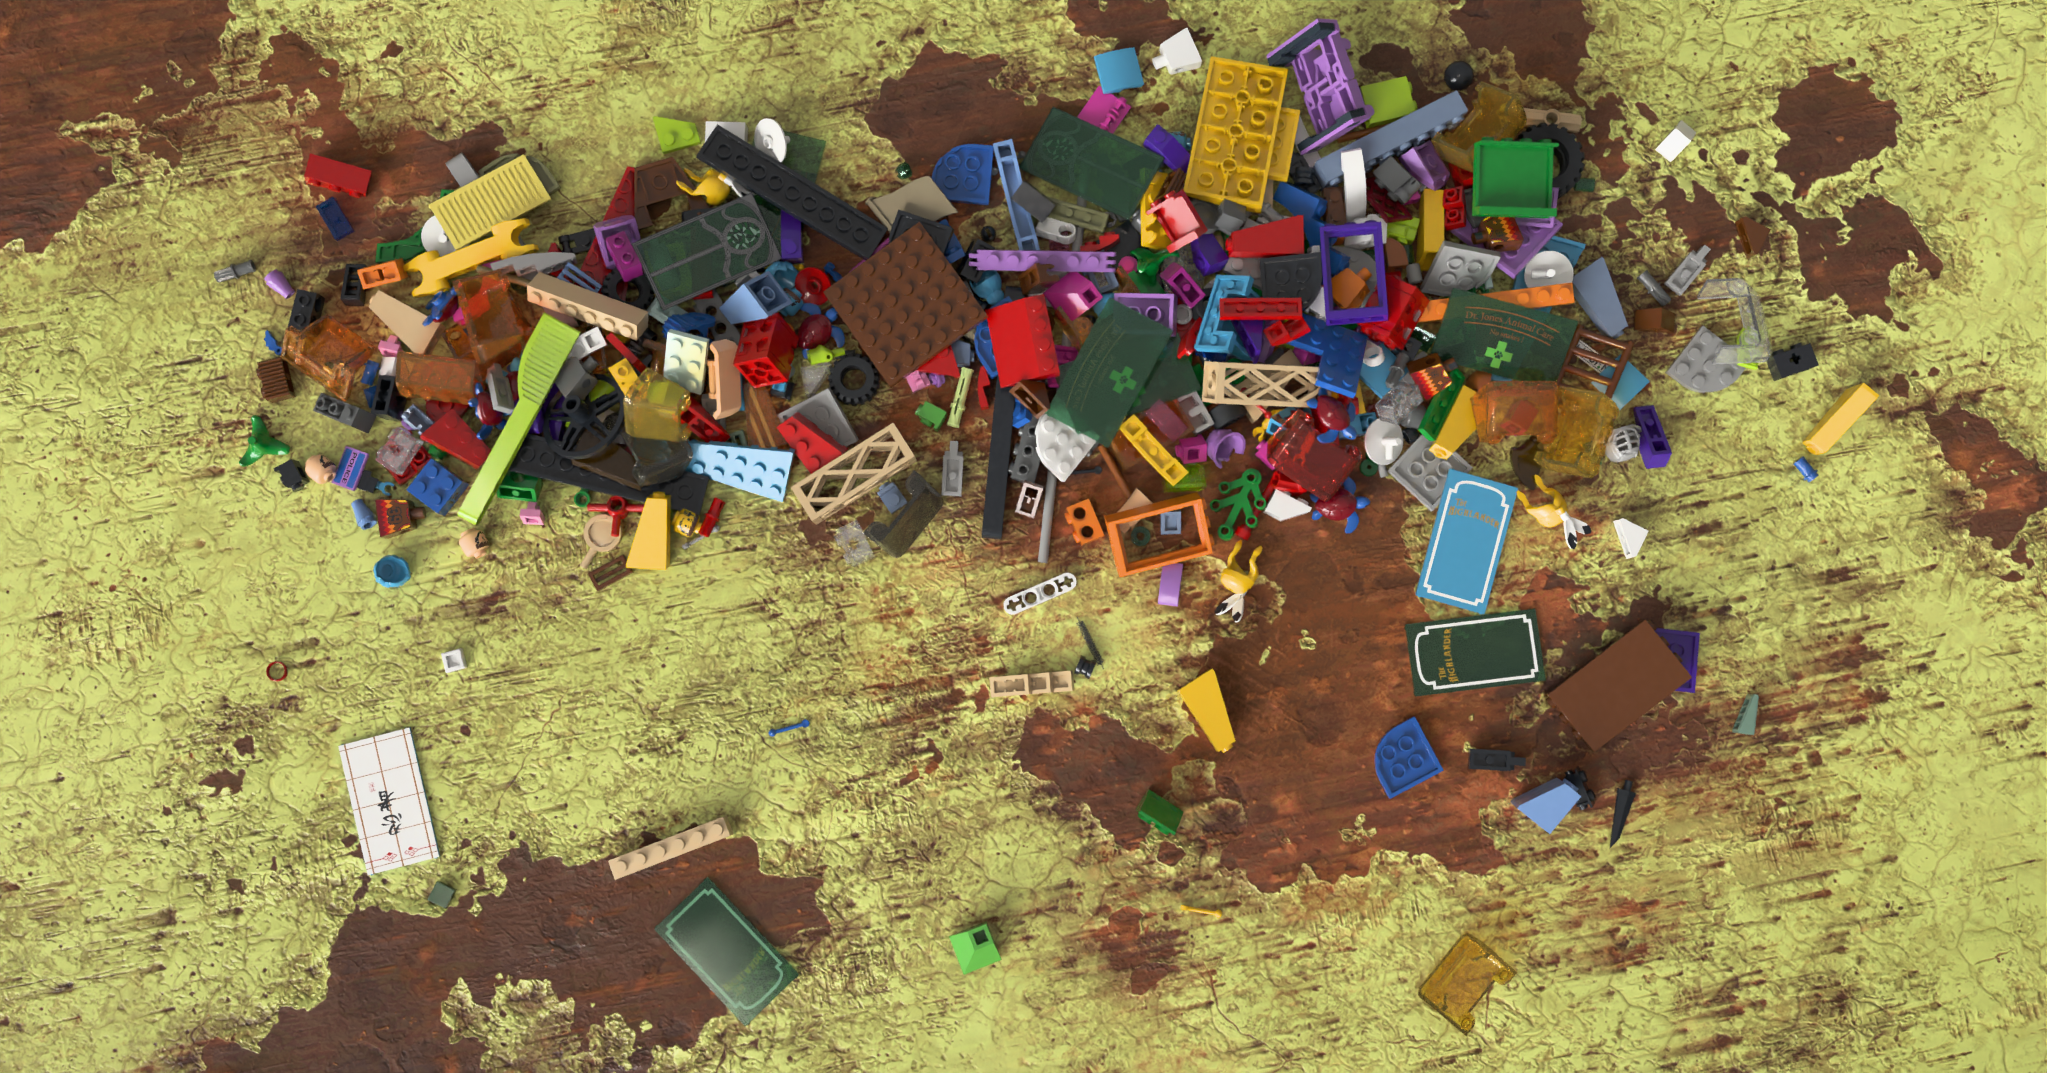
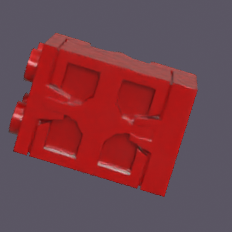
(1405, 309)
(766, 351)

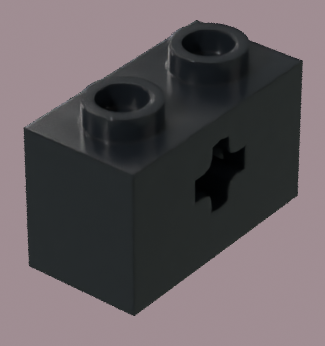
(1802, 357)
(387, 400)

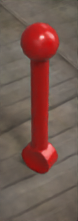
(1268, 414)

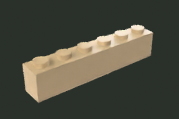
(587, 306)
(670, 847)

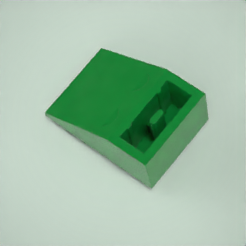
(1158, 810)

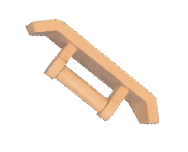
(724, 378)

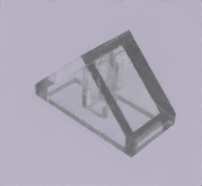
(814, 376)

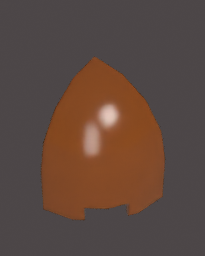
(1394, 255)
(1477, 380)

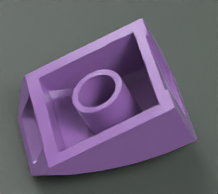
(1426, 166)
(611, 227)

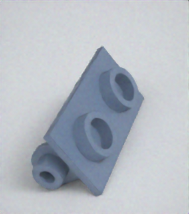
(417, 419)

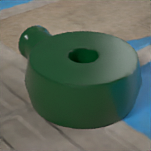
(1368, 462)

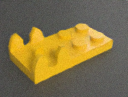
(1151, 230)

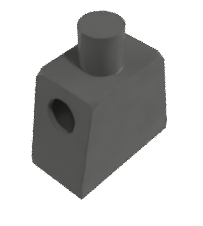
(577, 377)

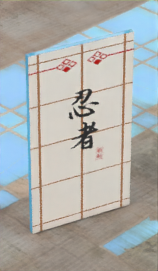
(389, 801)

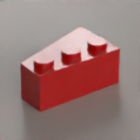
(337, 176)
(458, 439)
(810, 443)

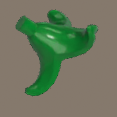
(1150, 261)
(262, 443)

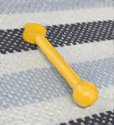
(1218, 913)

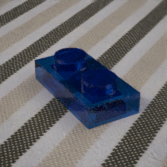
(335, 218)

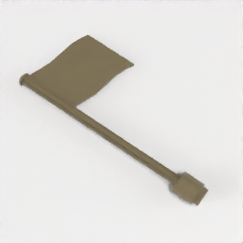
(919, 198)

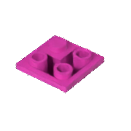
(1073, 294)

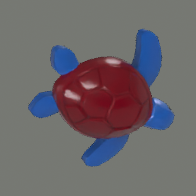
(443, 306)
(818, 328)
(485, 412)
(1333, 416)
(1341, 506)

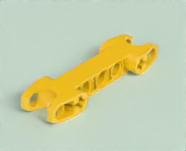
(439, 270)

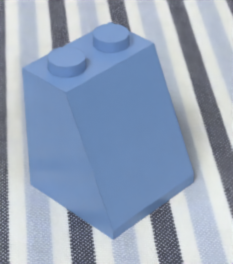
(755, 300)
(1548, 803)

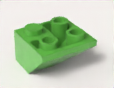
(975, 947)

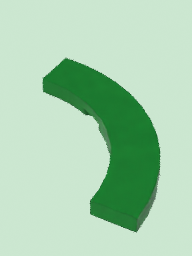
(405, 248)

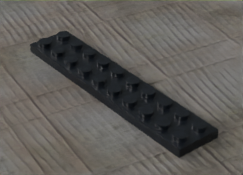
(791, 192)
(540, 461)

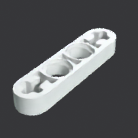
(1041, 596)

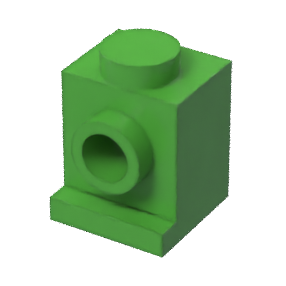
(931, 415)

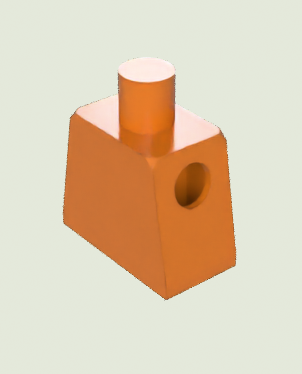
(1350, 288)

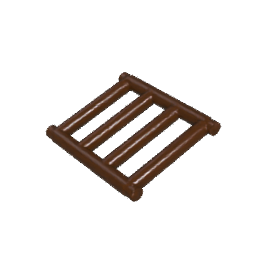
(1619, 365)

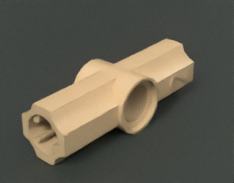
(1569, 121)

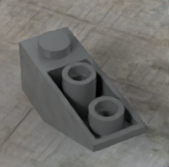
(344, 413)

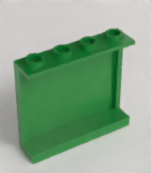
(1513, 178)

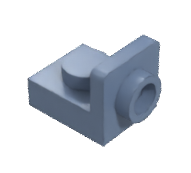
(891, 497)
(1170, 522)

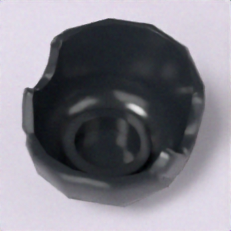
(1459, 75)

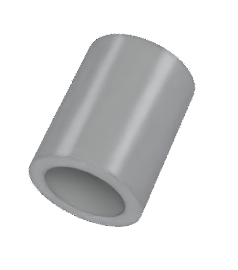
(1414, 273)

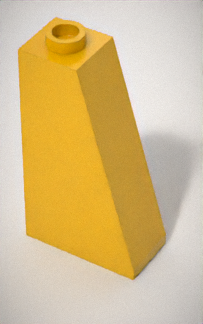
(1430, 227)
(1840, 418)
(1457, 425)
(652, 538)
(1208, 708)

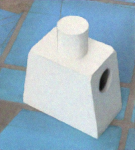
(1178, 54)

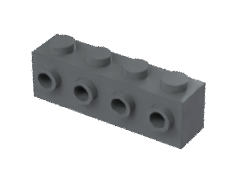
(1027, 458)

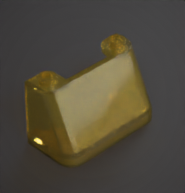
(655, 408)
(1463, 980)

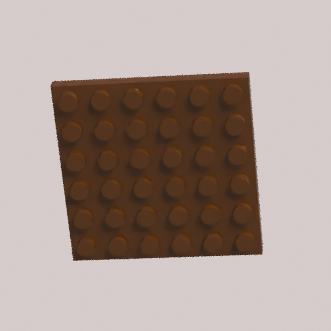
(905, 304)

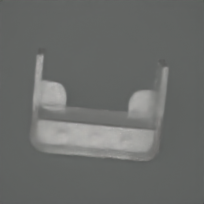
(1755, 340)

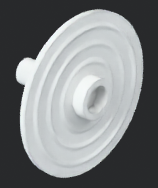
(771, 139)
(435, 238)
(1548, 269)
(1383, 442)

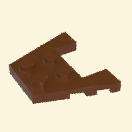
(656, 184)

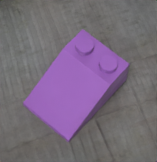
(1157, 307)

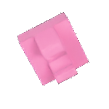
(391, 347)
(918, 381)
(532, 514)

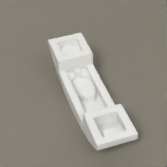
(1354, 183)
(587, 344)

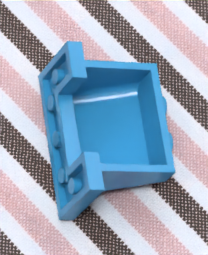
(1218, 334)

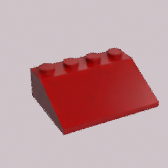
(1023, 341)

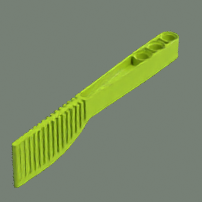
(537, 372)

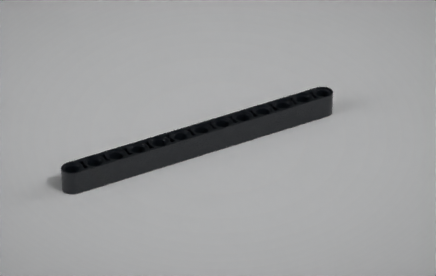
(999, 452)

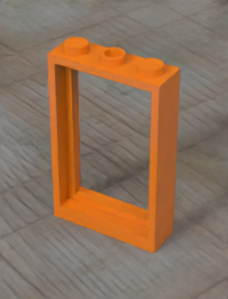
(1117, 545)

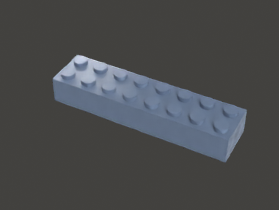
(1395, 137)

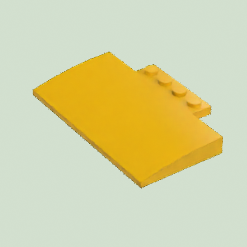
(1241, 134)

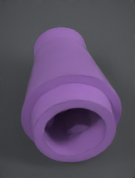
(279, 283)

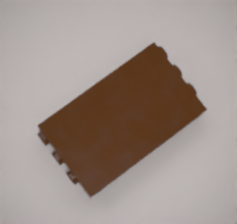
(1618, 685)

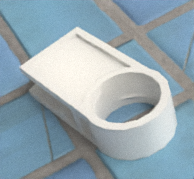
(1052, 228)
(1370, 350)

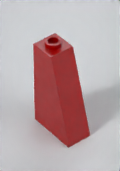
(1268, 240)

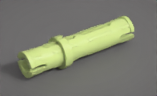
(957, 406)

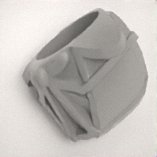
(1623, 443)

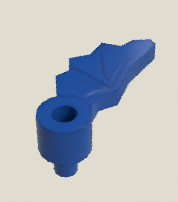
(829, 269)
(272, 343)

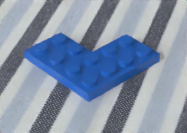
(1340, 354)

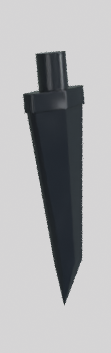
(1622, 807)

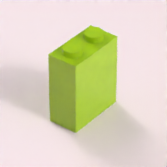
(1389, 100)

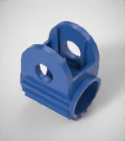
(688, 322)

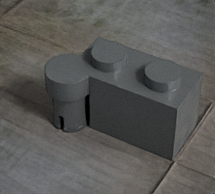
(1396, 181)

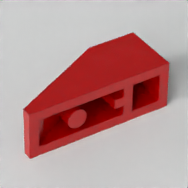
(703, 423)

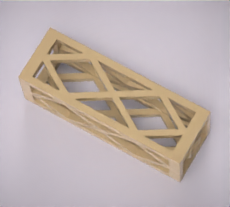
(1215, 384)
(860, 454)

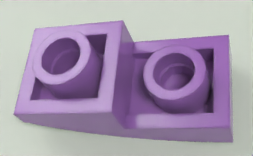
(1170, 584)

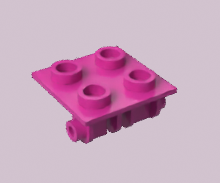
(1104, 110)

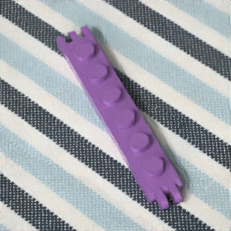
(1062, 260)

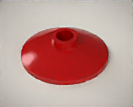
(805, 285)

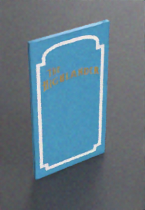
(1466, 541)

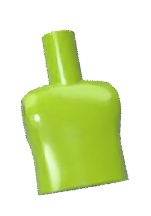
(822, 354)

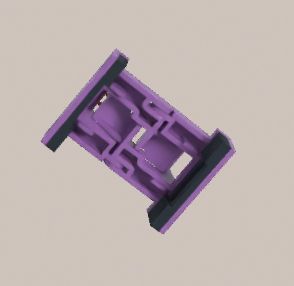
(1315, 72)

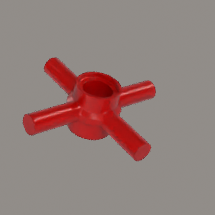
(617, 515)

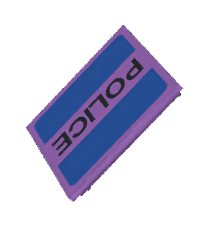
(350, 468)

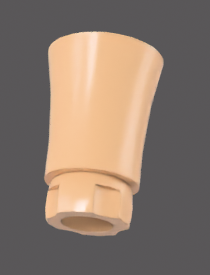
(1136, 500)

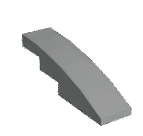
(528, 263)

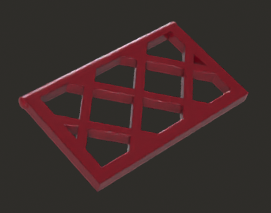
(1380, 208)

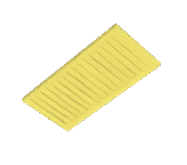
(489, 201)

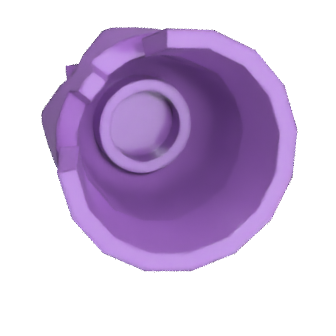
(1221, 444)

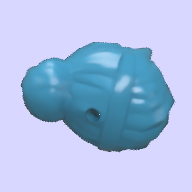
(989, 287)

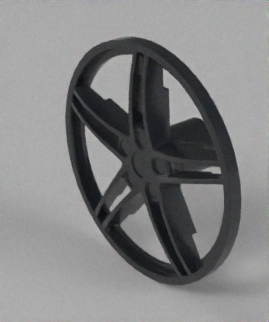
(584, 415)

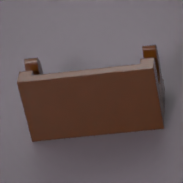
(1036, 279)

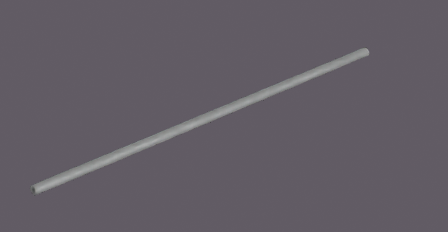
(1051, 478)

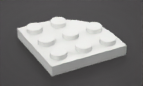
(1060, 446)

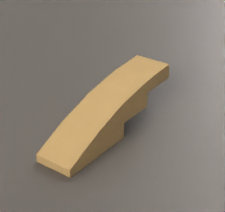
(1031, 683)

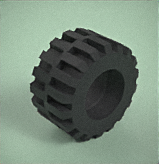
(641, 282)
(849, 363)

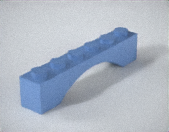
(1011, 181)

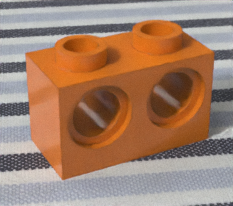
(382, 273)
(1090, 520)

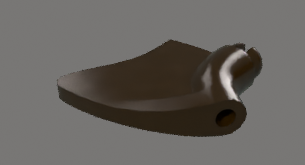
(1523, 462)

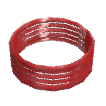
(268, 669)

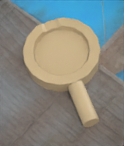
(598, 537)

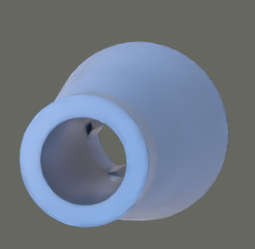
(364, 516)

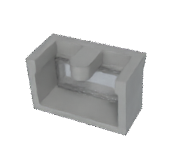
(1196, 412)

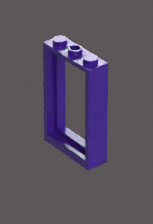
(1361, 314)

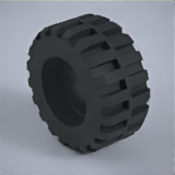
(1567, 153)

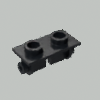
(1579, 780)

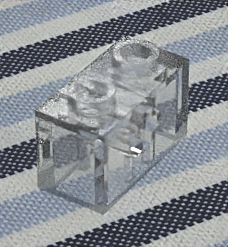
(1399, 403)
(408, 446)
(854, 532)

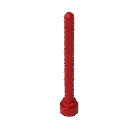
(1244, 531)

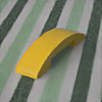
(1152, 450)

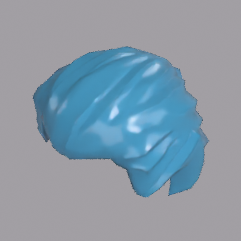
(783, 273)
(391, 571)

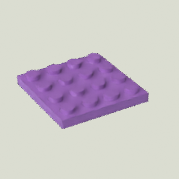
(1514, 261)

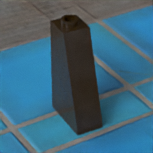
(611, 462)

